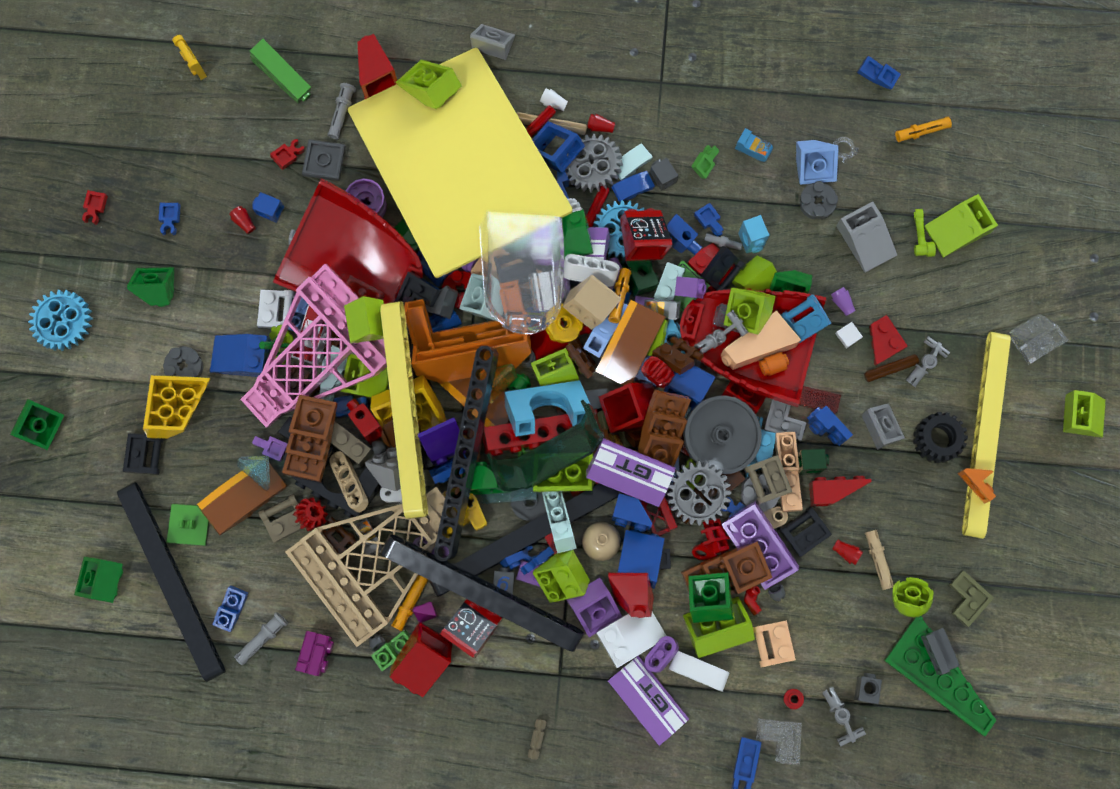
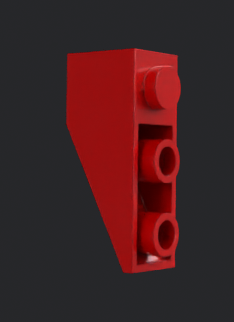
(828, 492)

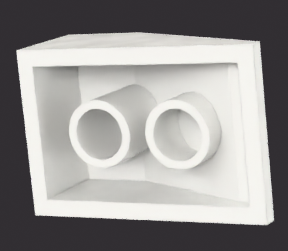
(630, 637)

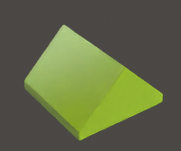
(756, 275)
(364, 319)

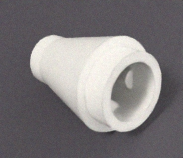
(552, 98)

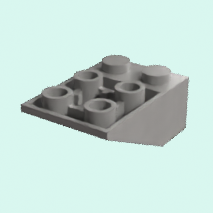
(867, 236)

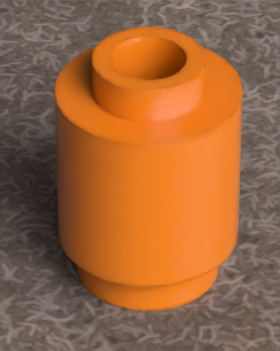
(774, 363)

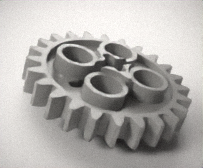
(595, 177)
(710, 480)

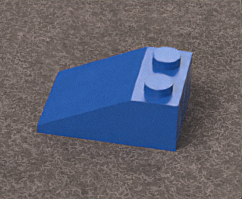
(239, 355)

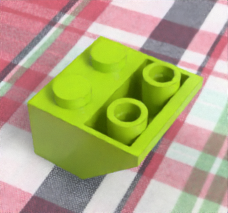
(555, 369)
(368, 388)
(1084, 414)
(562, 577)

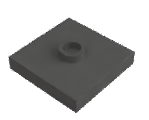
(323, 160)

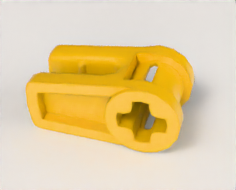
(475, 514)

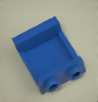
(641, 554)

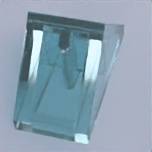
(256, 468)

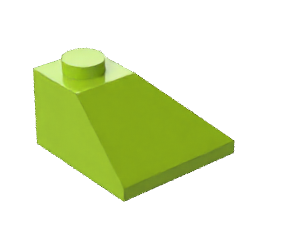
(751, 307)

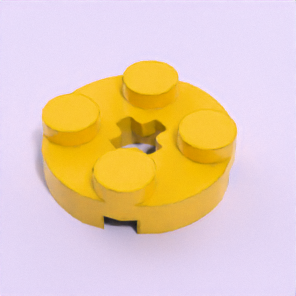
(571, 330)

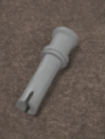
(343, 103)
(267, 632)

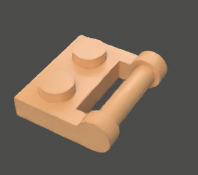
(780, 643)

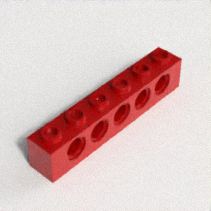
(549, 424)

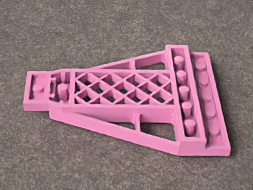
(326, 296)

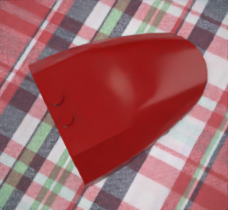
(351, 241)
(782, 386)

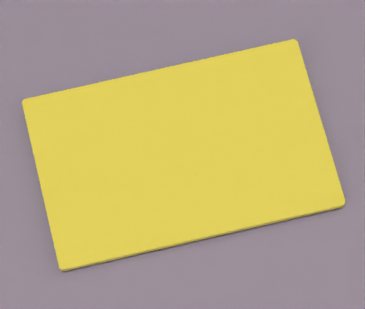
(456, 162)

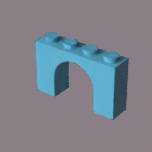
(522, 402)

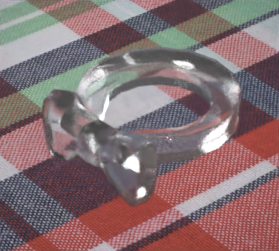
(854, 150)

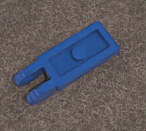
(746, 762)

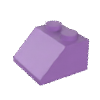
(595, 608)

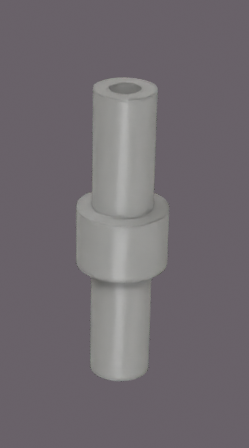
(723, 241)

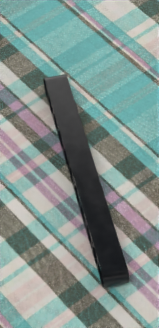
(459, 460)
(531, 533)
(171, 582)
(482, 593)

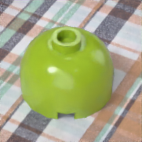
(912, 597)

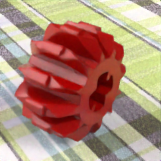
(657, 372)
(310, 514)

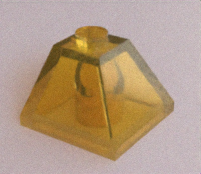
(503, 378)

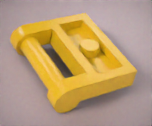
(188, 56)

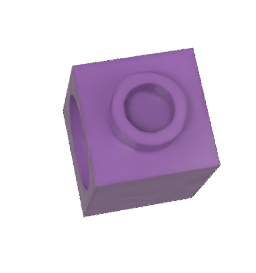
(690, 287)

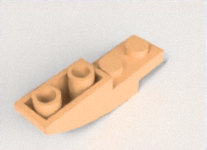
(787, 451)

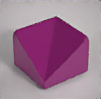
(425, 612)

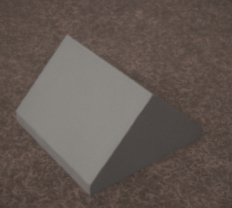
(492, 41)
(882, 425)

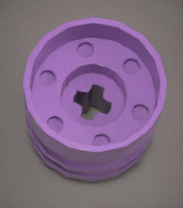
(368, 190)

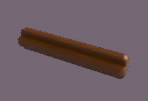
(891, 368)

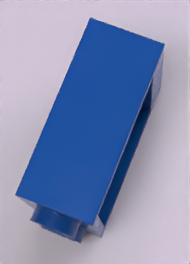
(572, 146)

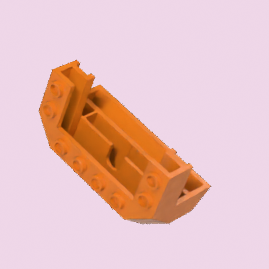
(451, 352)

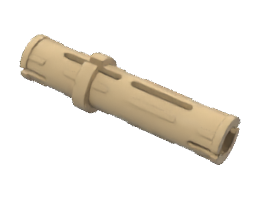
(878, 556)

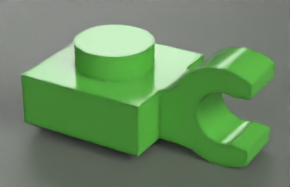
(704, 161)

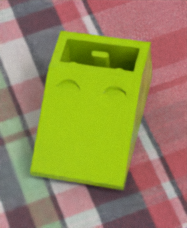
(961, 226)

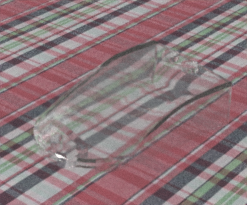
(522, 269)

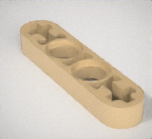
(346, 482)

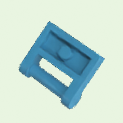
(809, 324)

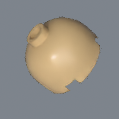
(601, 541)

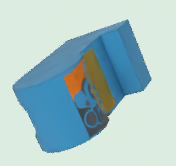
(754, 146)

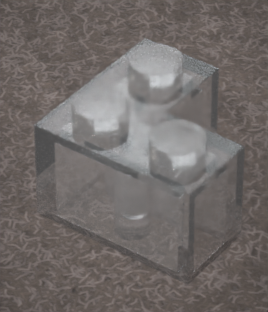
(787, 738)

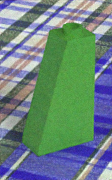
(280, 71)

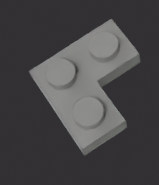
(778, 420)

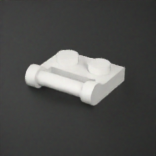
(269, 307)

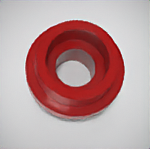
(787, 699)

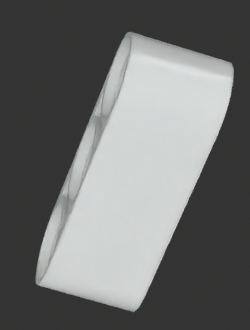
(581, 267)
(699, 671)

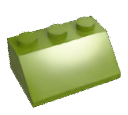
(568, 479)
(720, 635)

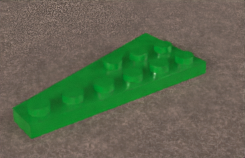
(950, 689)

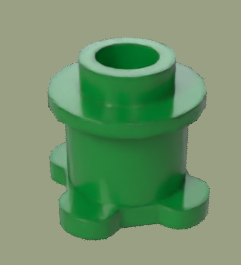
(520, 382)

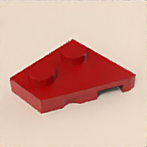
(885, 340)

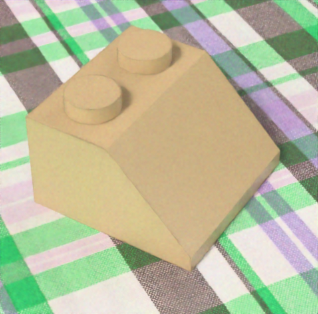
(591, 302)

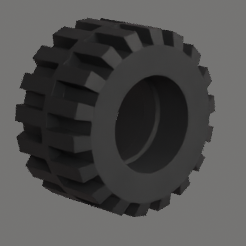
(953, 430)

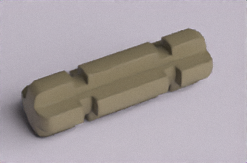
(536, 740)

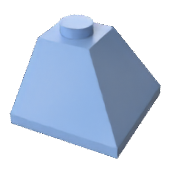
(816, 161)

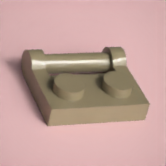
(774, 476)
(284, 525)

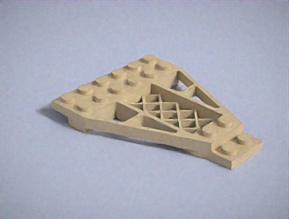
(338, 585)

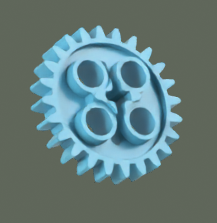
(604, 221)
(75, 327)

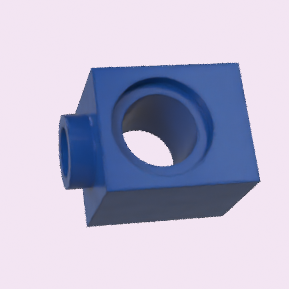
(267, 207)

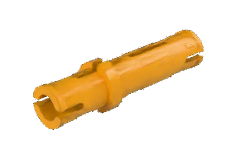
(943, 123)
(624, 276)
(409, 603)

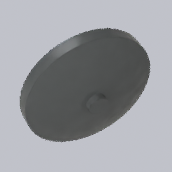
(723, 434)

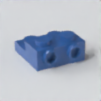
(826, 421)

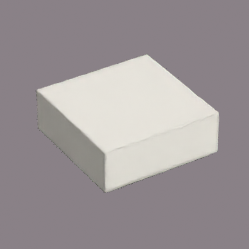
(849, 335)

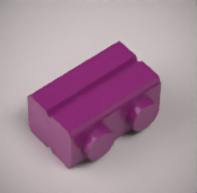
(314, 653)

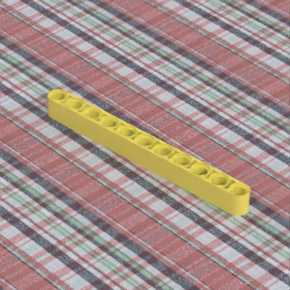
(404, 410)
(987, 429)

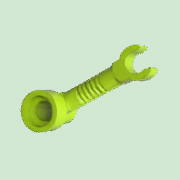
(923, 247)

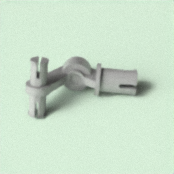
(719, 336)
(928, 361)
(842, 717)

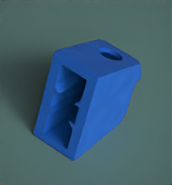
(682, 235)

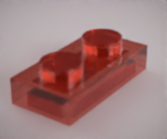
(815, 398)

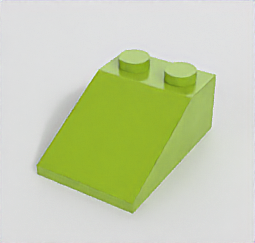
(430, 83)

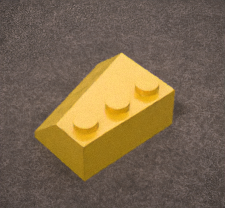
(171, 404)
(427, 405)

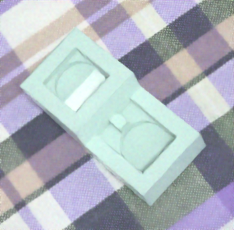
(633, 160)

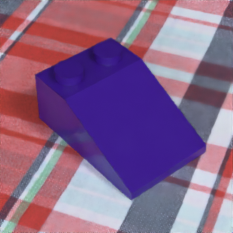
(440, 441)

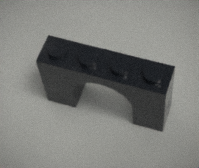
(337, 500)

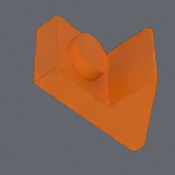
(974, 479)

